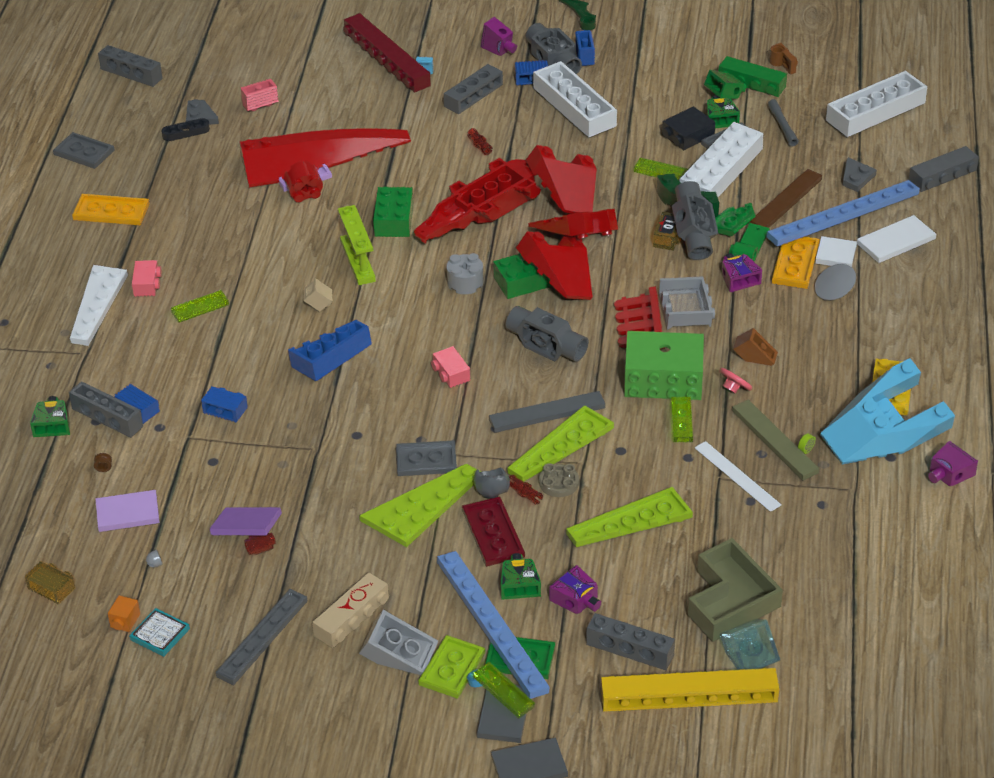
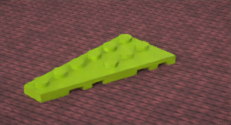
(414, 511)

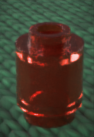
(259, 543)

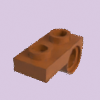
(782, 57)

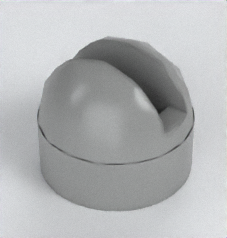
(153, 559)

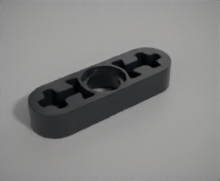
(177, 131)

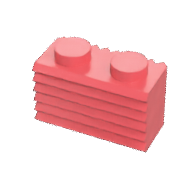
(259, 95)
(146, 278)
(451, 367)

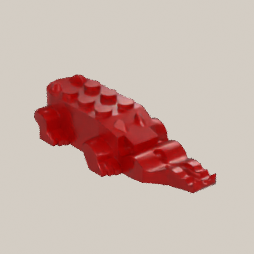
(483, 199)

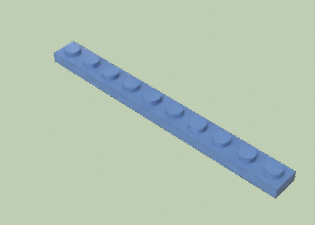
(842, 213)
(493, 625)

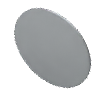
(835, 282)

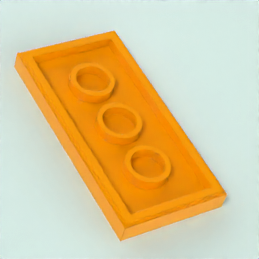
(111, 209)
(796, 262)

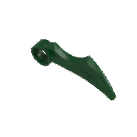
(587, 19)

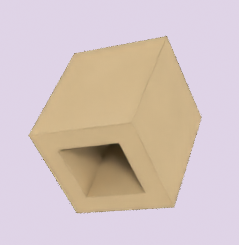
(318, 295)

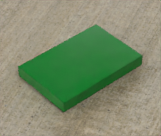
(539, 652)

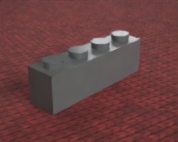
(943, 168)

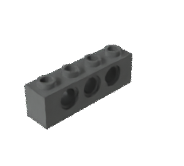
(130, 65)
(473, 89)
(106, 409)
(630, 641)

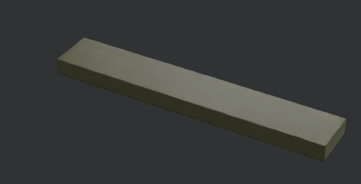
(775, 440)

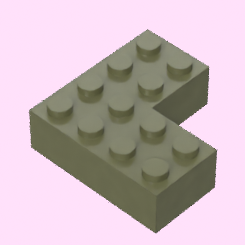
(738, 590)

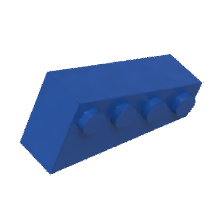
(331, 350)

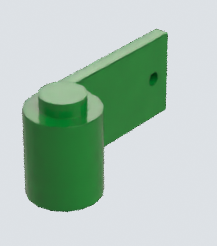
(751, 241)

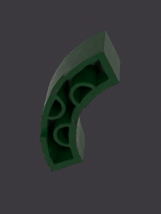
(666, 191)

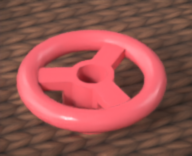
(733, 381)

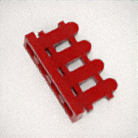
(643, 313)

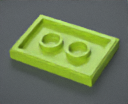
(451, 665)

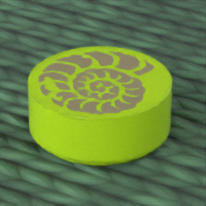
(806, 443)

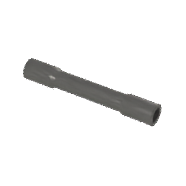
(788, 132)

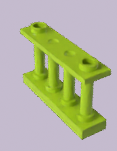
(356, 245)

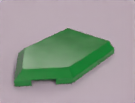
(733, 219)

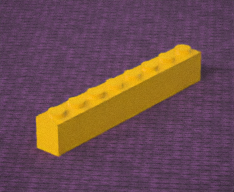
(689, 689)

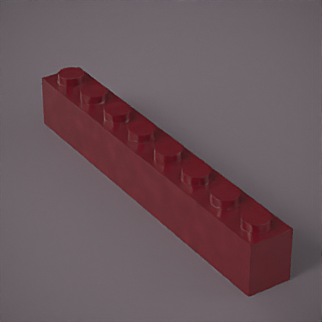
(387, 52)

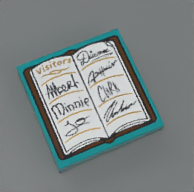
(159, 632)

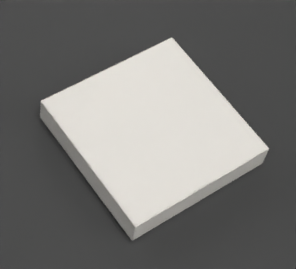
(835, 251)

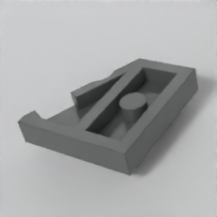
(200, 109)
(857, 174)

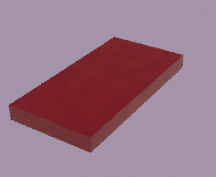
(492, 530)

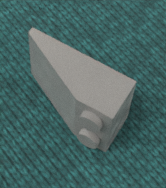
(398, 644)

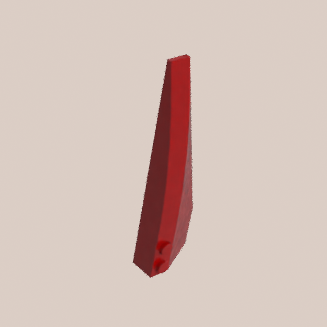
(272, 156)

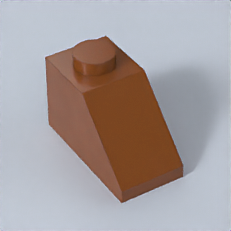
(754, 348)

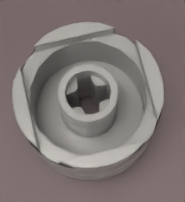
(465, 273)

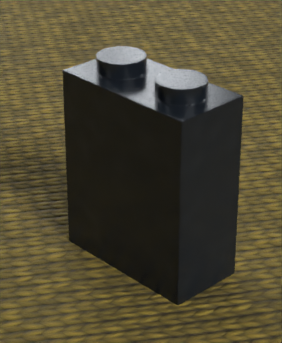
(688, 128)

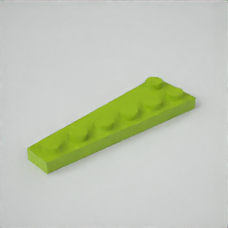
(567, 438)
(637, 516)

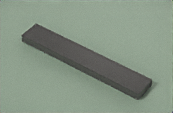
(545, 411)
(261, 637)

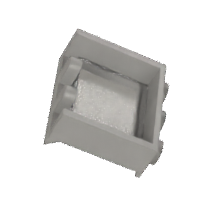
(685, 301)

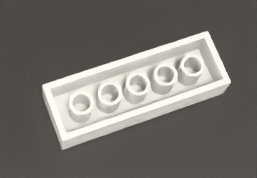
(575, 99)
(876, 103)
(725, 158)

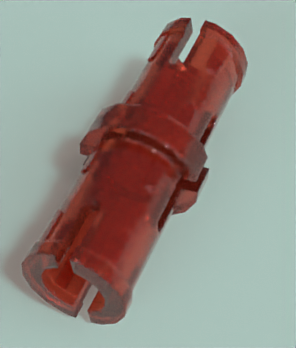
(479, 141)
(525, 489)

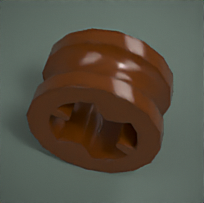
(102, 462)

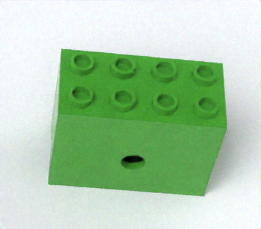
(664, 374)

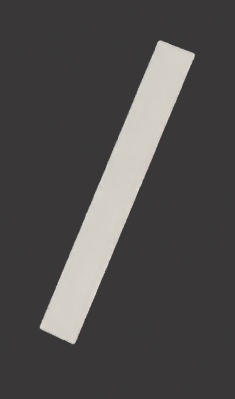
(738, 476)

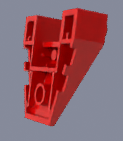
(570, 183)
(580, 223)
(562, 263)

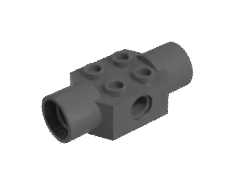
(553, 46)
(694, 220)
(546, 334)

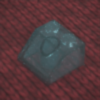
(750, 645)

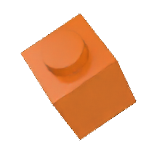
(124, 613)

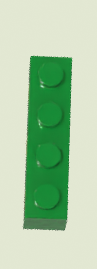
(755, 76)

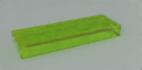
(655, 168)
(199, 306)
(682, 419)
(504, 690)

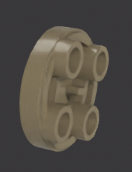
(559, 480)

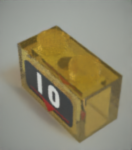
(665, 233)

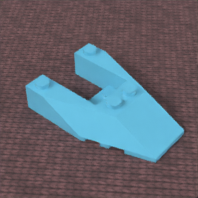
(873, 425)

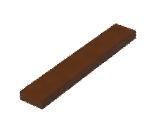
(787, 198)

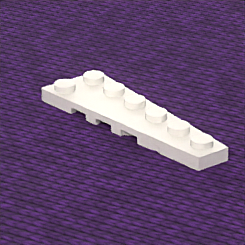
(97, 299)

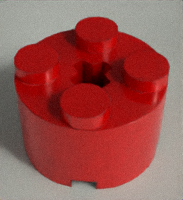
(303, 181)

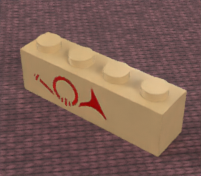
(350, 610)

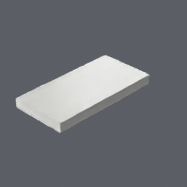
(896, 239)

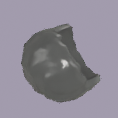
(491, 483)

